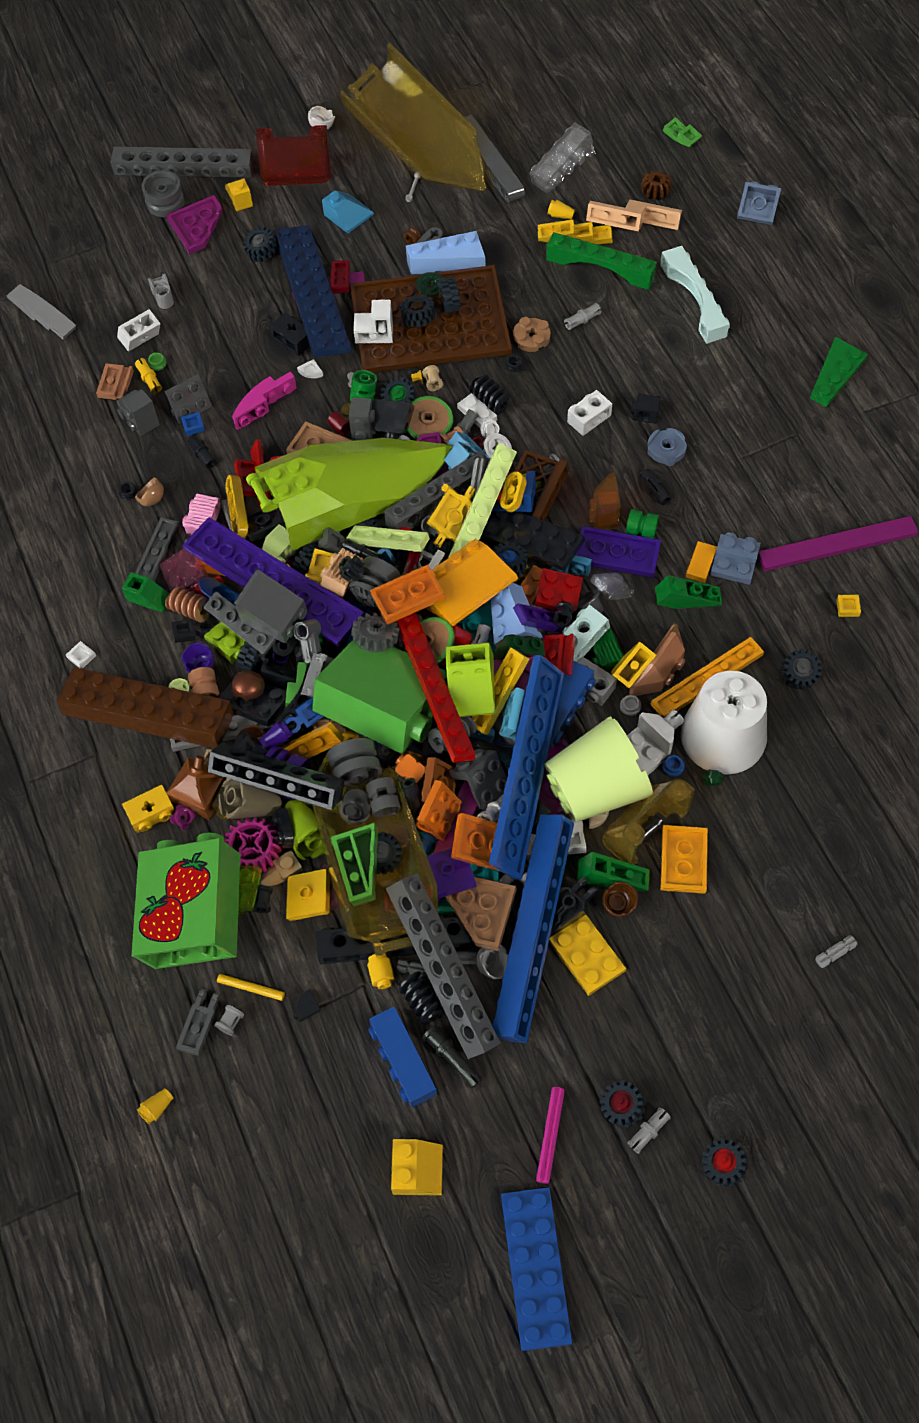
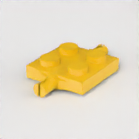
(450, 515)

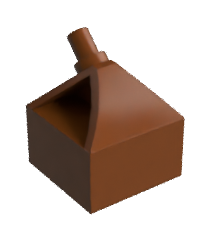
(196, 787)

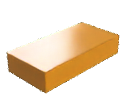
(701, 562)

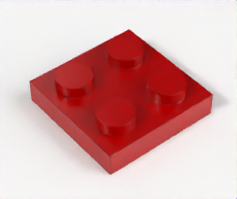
(557, 587)

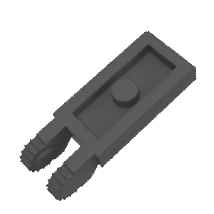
(198, 1024)

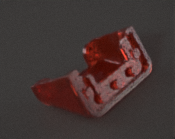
(294, 158)

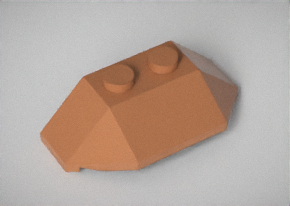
(662, 668)

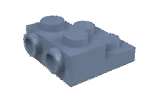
(759, 203)
(735, 558)

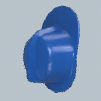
(210, 585)

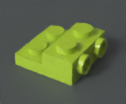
(225, 641)

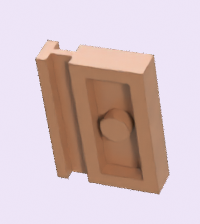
(114, 381)

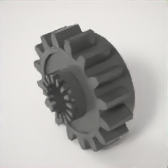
(374, 634)

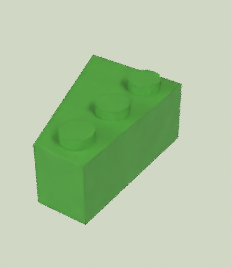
(358, 862)

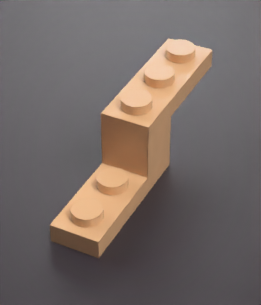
(633, 215)

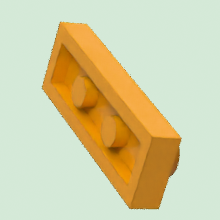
(315, 741)

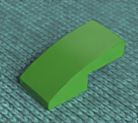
(680, 133)
(293, 688)

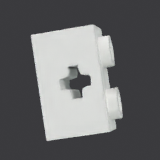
(138, 330)

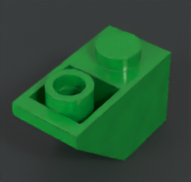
(144, 592)

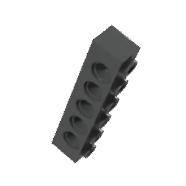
(423, 502)

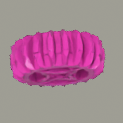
(261, 833)

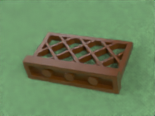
(552, 485)

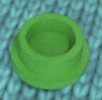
(156, 361)

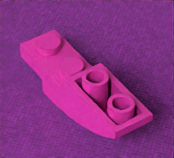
(257, 400)

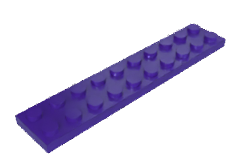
(239, 561)

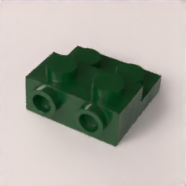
(526, 645)

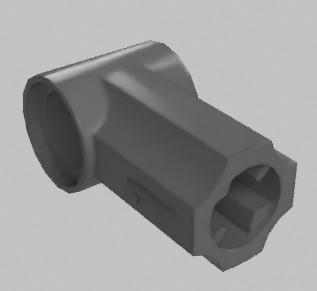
(307, 633)

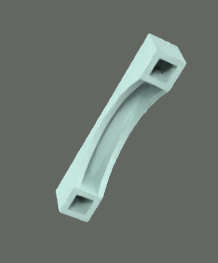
(679, 267)

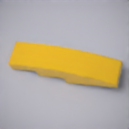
(581, 231)

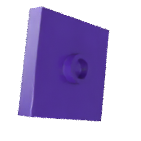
(450, 874)

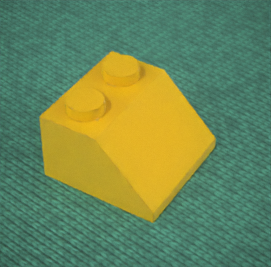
(416, 1167)

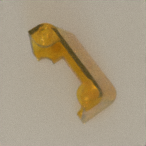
(627, 832)

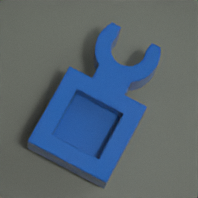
(305, 716)

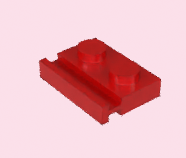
(560, 651)

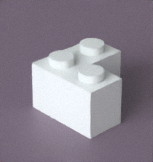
(374, 326)

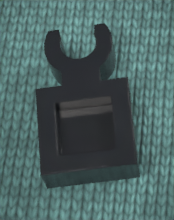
(186, 630)

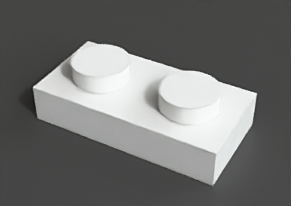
(478, 407)

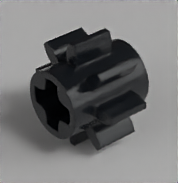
(351, 568)

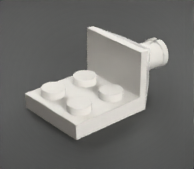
(654, 738)

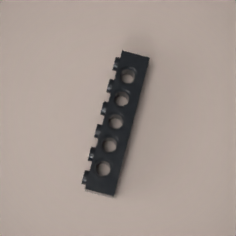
(276, 776)

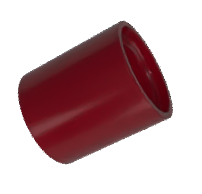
(339, 423)

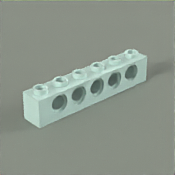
(597, 627)

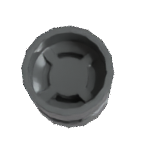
(383, 798)

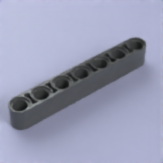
(496, 166)

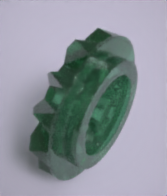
(425, 280)

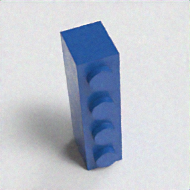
(571, 698)
(402, 1056)

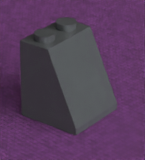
(270, 607)

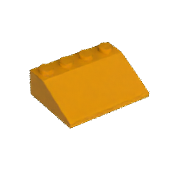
(469, 581)

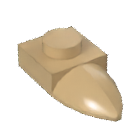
(283, 867)

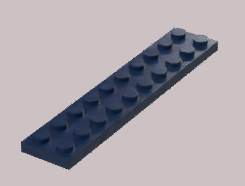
(312, 291)

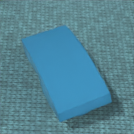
(578, 565)

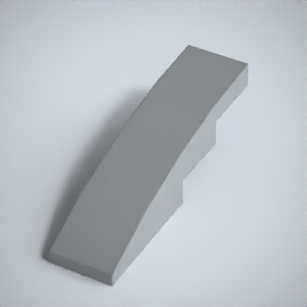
(42, 311)

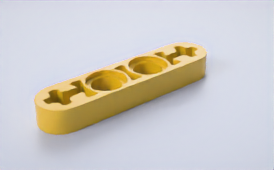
(236, 505)

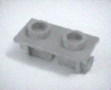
(317, 665)

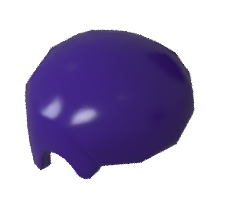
(197, 656)

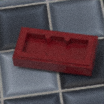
(340, 276)

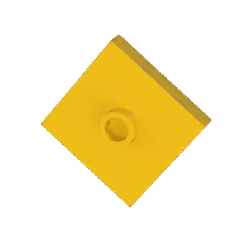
(308, 894)

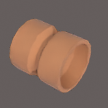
(203, 682)

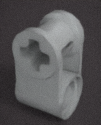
(162, 292)

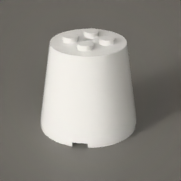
(726, 723)

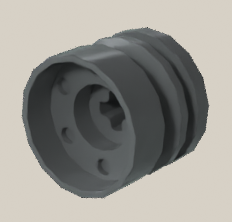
(376, 573)

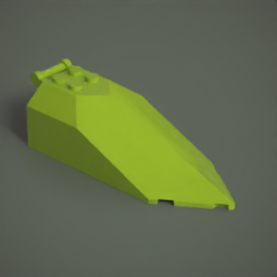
(343, 482)

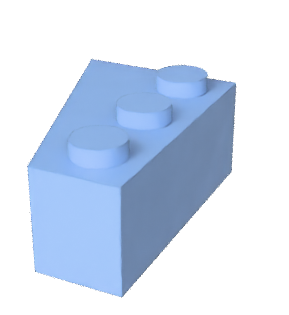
(504, 617)

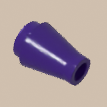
(276, 735)

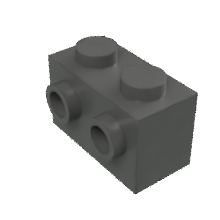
(362, 419)

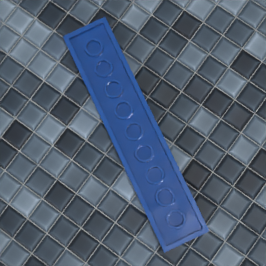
(526, 768)

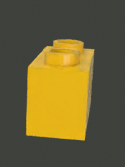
(138, 809)

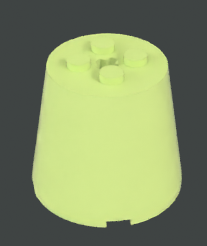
(597, 773)

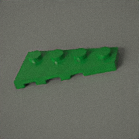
(837, 370)

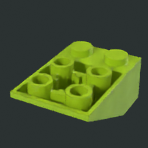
(471, 678)

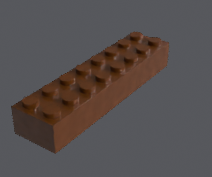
(145, 707)

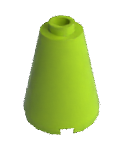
(305, 830)

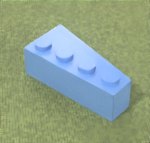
(446, 254)

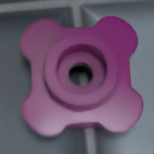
(188, 817)

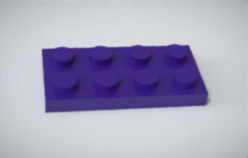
(620, 551)

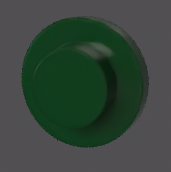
(713, 778)

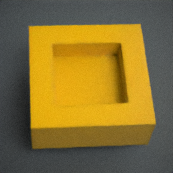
(848, 606)

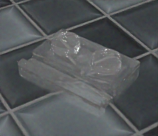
(612, 584)

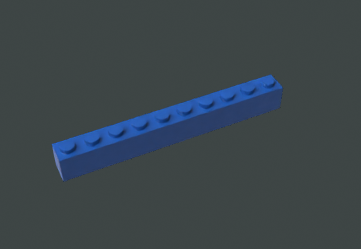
(533, 929)

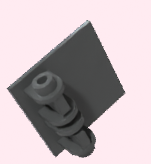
(188, 398)

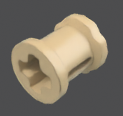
(433, 381)

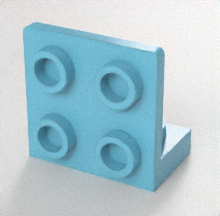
(512, 714)

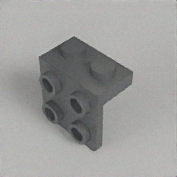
(483, 775)

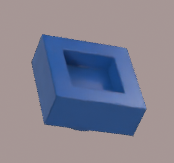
(192, 424)

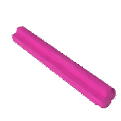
(550, 1135)

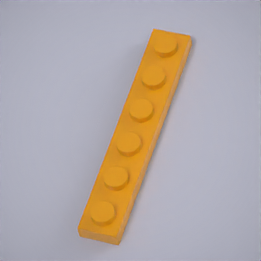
(688, 689)

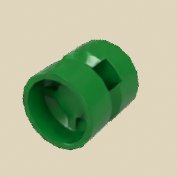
(363, 385)
(642, 523)

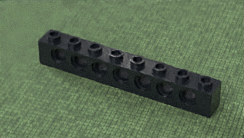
(352, 951)

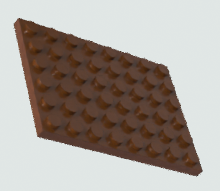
(461, 335)

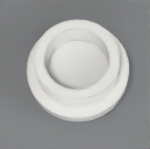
(489, 427)

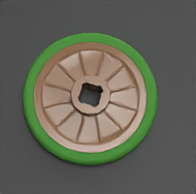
(431, 408)
(439, 636)

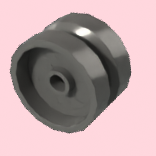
(162, 193)
(355, 761)

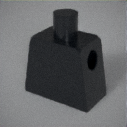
(392, 417)

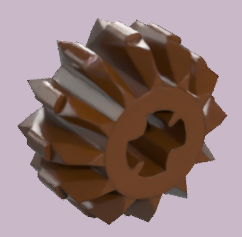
(656, 185)

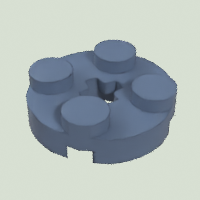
(667, 455)

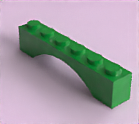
(635, 269)

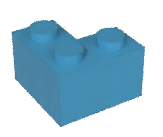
(462, 449)

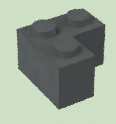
(138, 411)

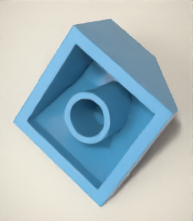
(345, 210)

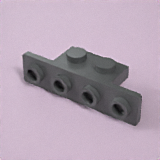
(228, 615)

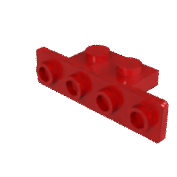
(246, 467)

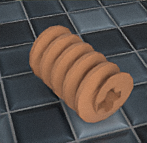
(187, 604)

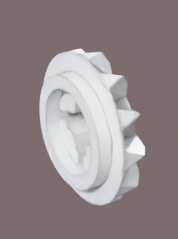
(492, 440)

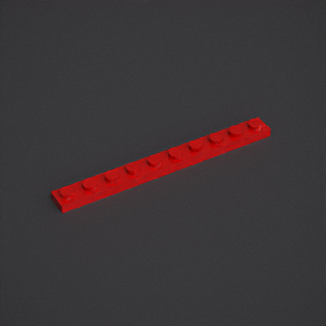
(435, 689)

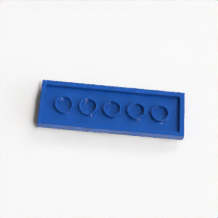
(536, 1269)

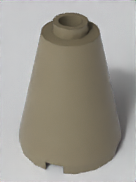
(247, 801)

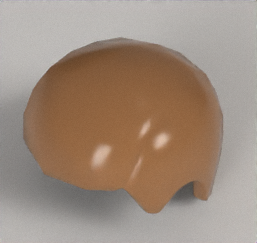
(150, 493)

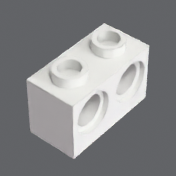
(589, 412)

